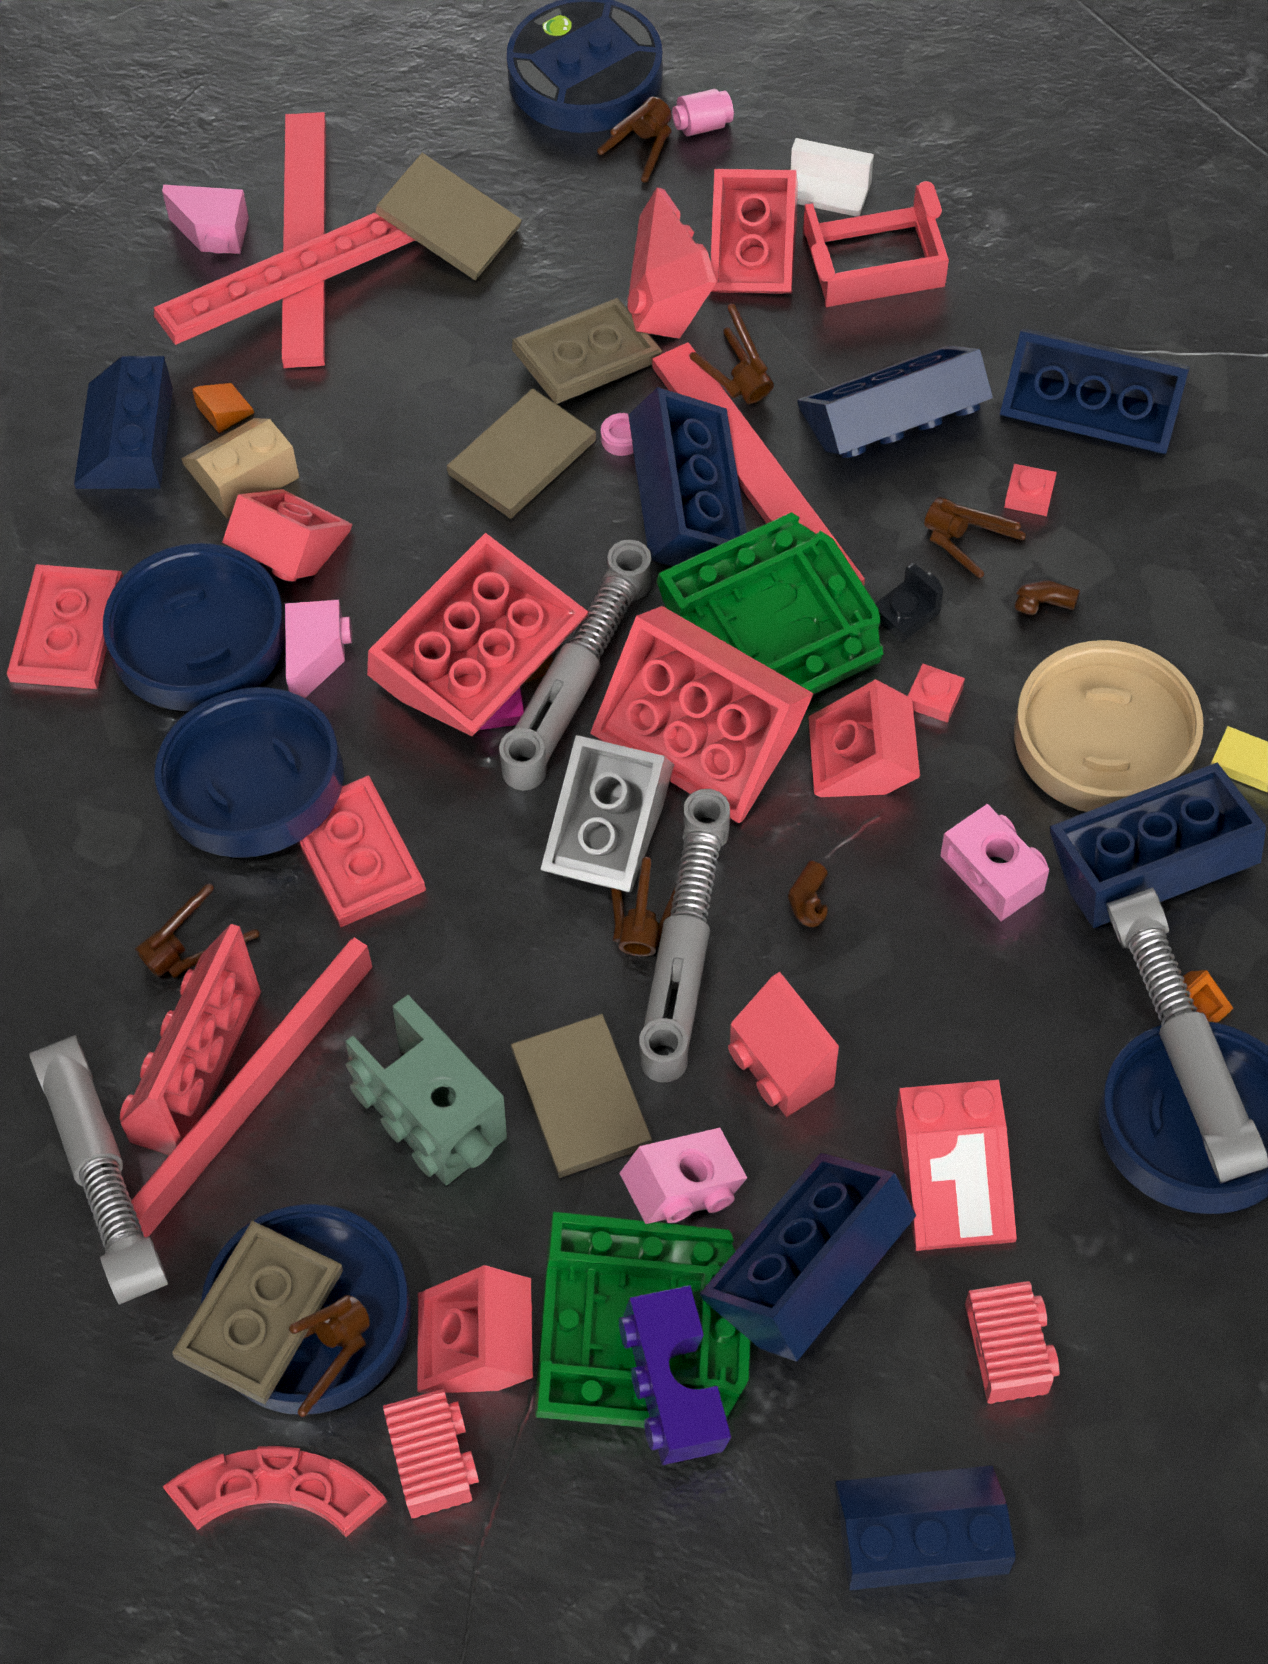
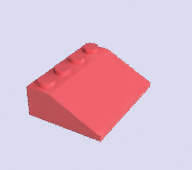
(473, 637)
(701, 708)
(193, 1046)

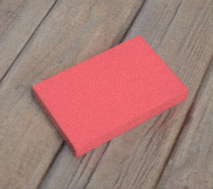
(63, 627)
(360, 856)

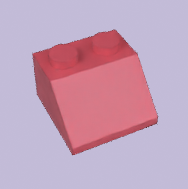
(284, 532)
(864, 743)
(784, 1047)
(475, 1332)

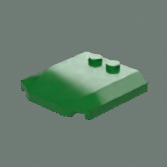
(782, 602)
(588, 1282)

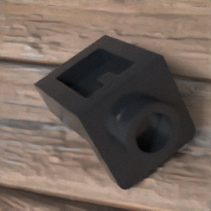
(911, 603)

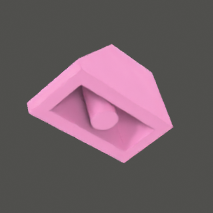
(208, 216)
(314, 643)

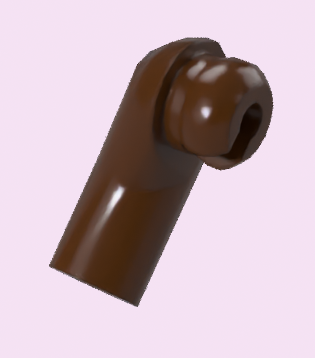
(804, 898)

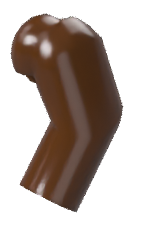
(1048, 592)

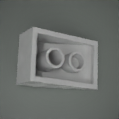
(606, 813)

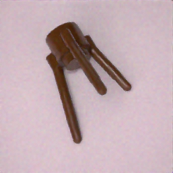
(647, 122)
(750, 374)
(950, 520)
(639, 931)
(162, 949)
(335, 1326)

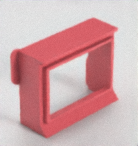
(883, 279)

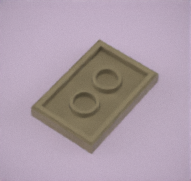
(448, 216)
(585, 350)
(521, 453)
(581, 1095)
(246, 1316)

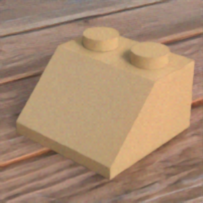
(242, 462)

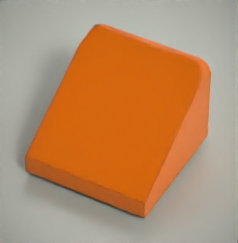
(221, 405)
(1207, 995)

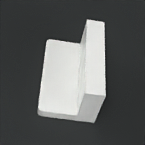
(832, 176)

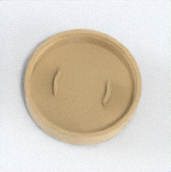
(1106, 723)

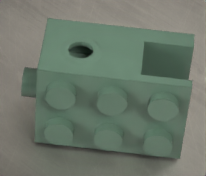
(430, 1096)

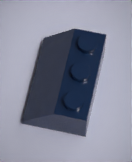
(125, 426)
(924, 1527)

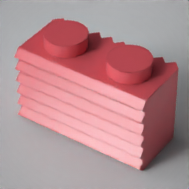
(1010, 1341)
(428, 1452)

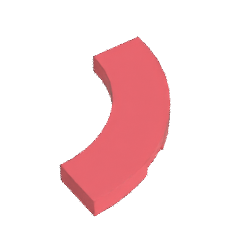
(278, 1477)

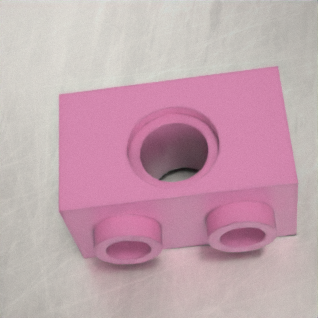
(998, 885)
(683, 1176)

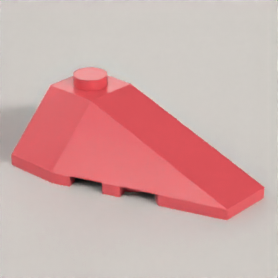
(668, 271)

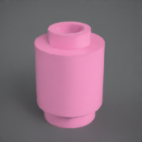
(703, 112)

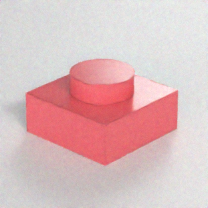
(1030, 489)
(936, 692)

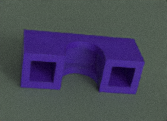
(681, 1419)

